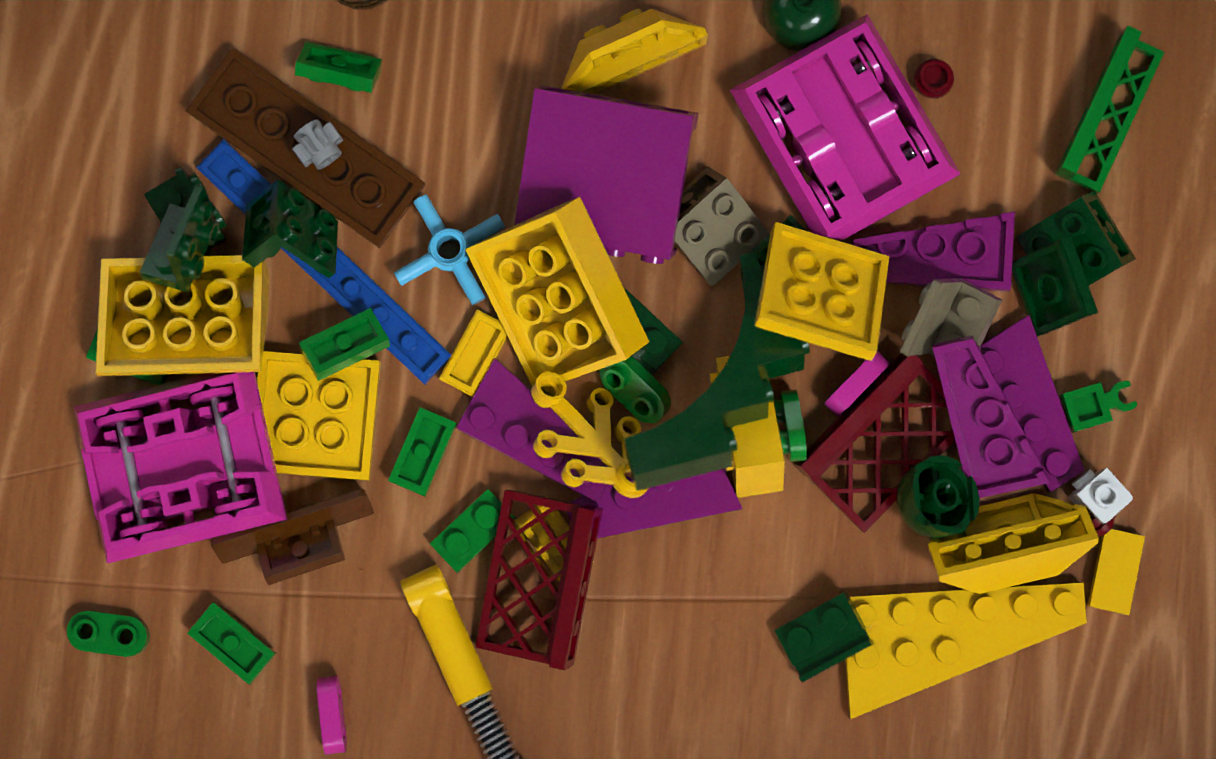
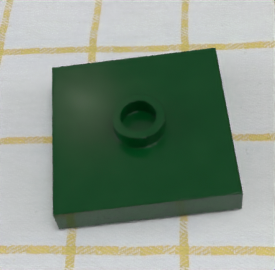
(1053, 287)

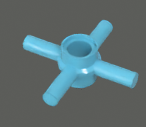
(442, 234)

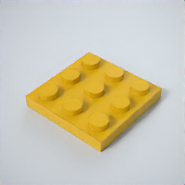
(822, 291)
(320, 424)

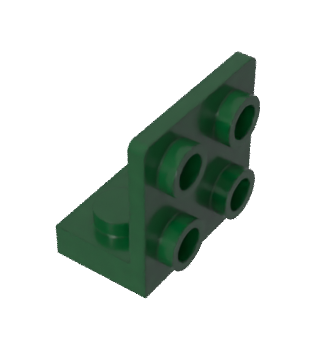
(289, 221)
(1093, 234)
(181, 243)

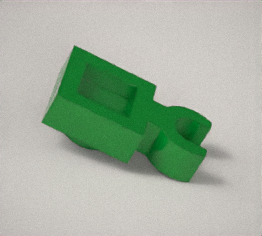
(1092, 406)

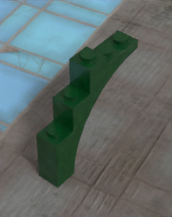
(702, 434)

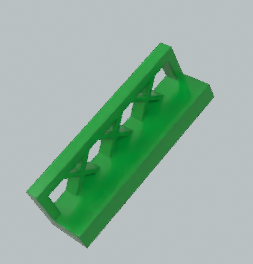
(1100, 101)

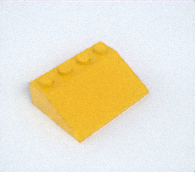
(558, 294)
(172, 331)

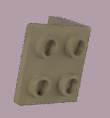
(716, 226)
(949, 312)

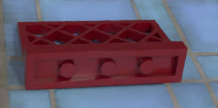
(853, 423)
(573, 582)

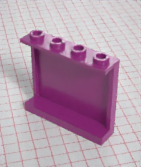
(615, 156)

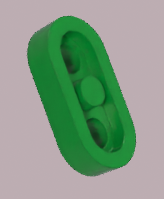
(634, 388)
(793, 435)
(107, 633)

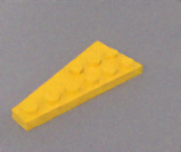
(948, 633)

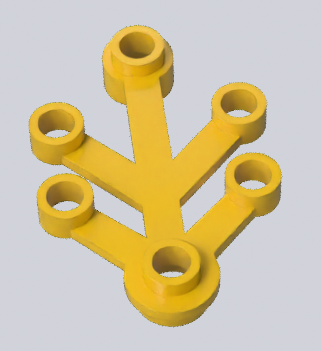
(591, 441)

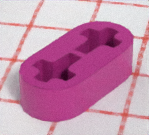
(856, 384)
(331, 715)

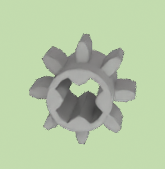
(317, 144)

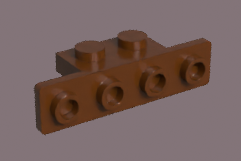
(301, 542)

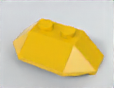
(630, 49)
(1014, 544)

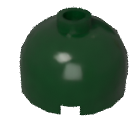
(801, 22)
(937, 498)

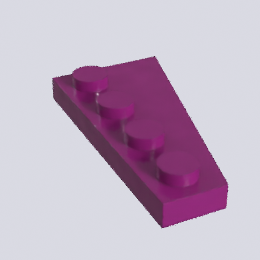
(969, 250)
(1028, 387)
(510, 421)
(983, 423)
(665, 503)

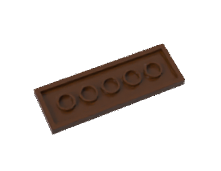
(261, 119)

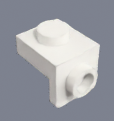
(1100, 494)

